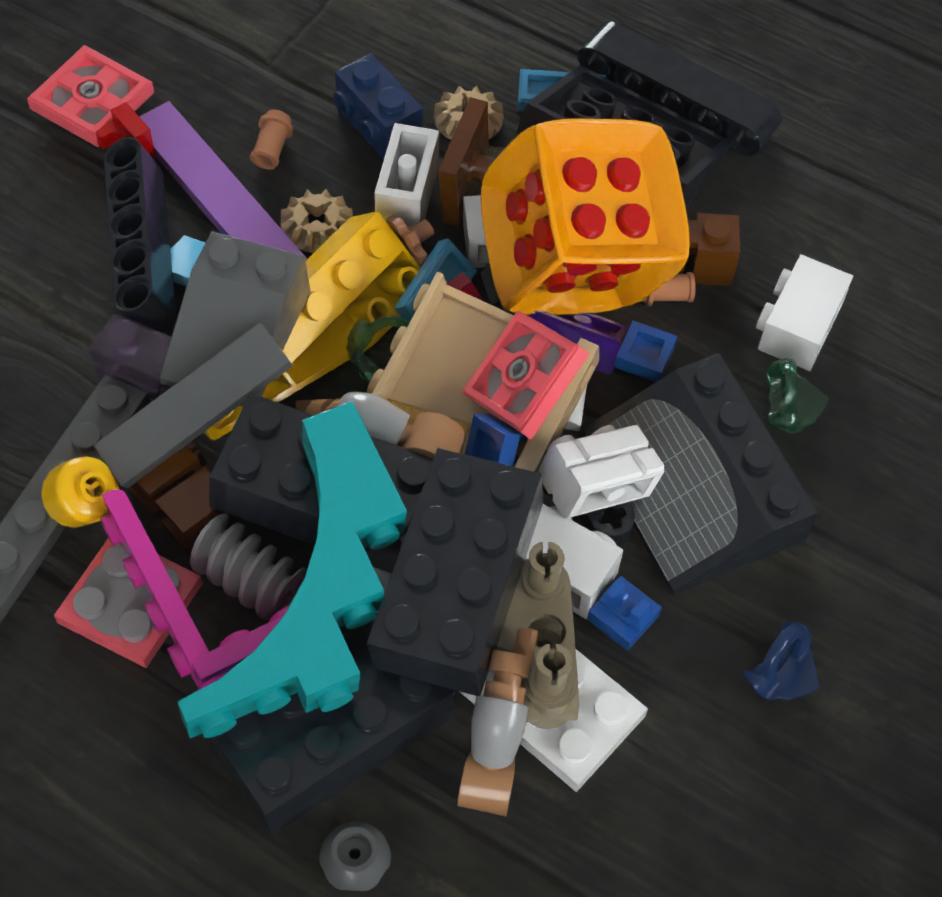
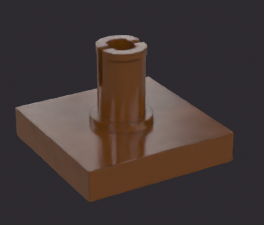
(464, 161)

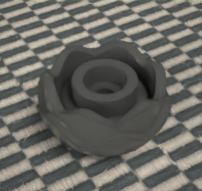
(359, 873)

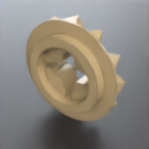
(449, 111)
(312, 235)

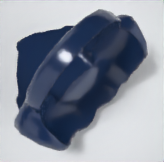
(787, 667)

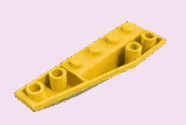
(351, 278)

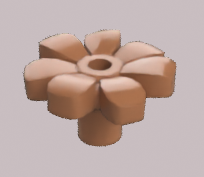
(412, 236)

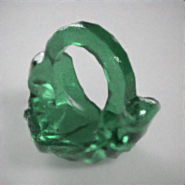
(359, 339)
(792, 398)

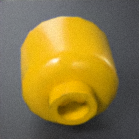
(75, 491)

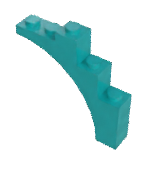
(340, 587)

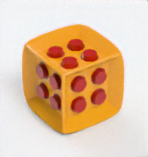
(584, 216)

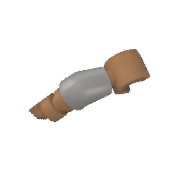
(391, 423)
(498, 729)

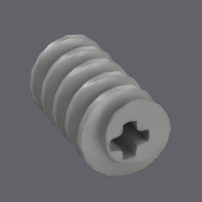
(244, 570)

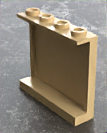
(444, 350)

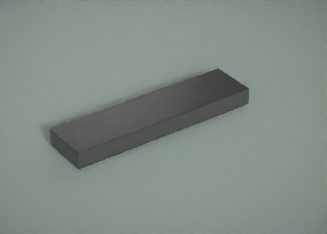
(192, 405)

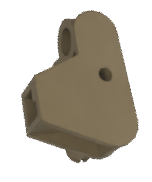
(545, 604)

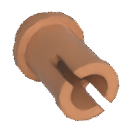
(274, 130)
(679, 288)

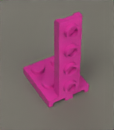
(167, 607)

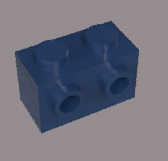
(374, 101)

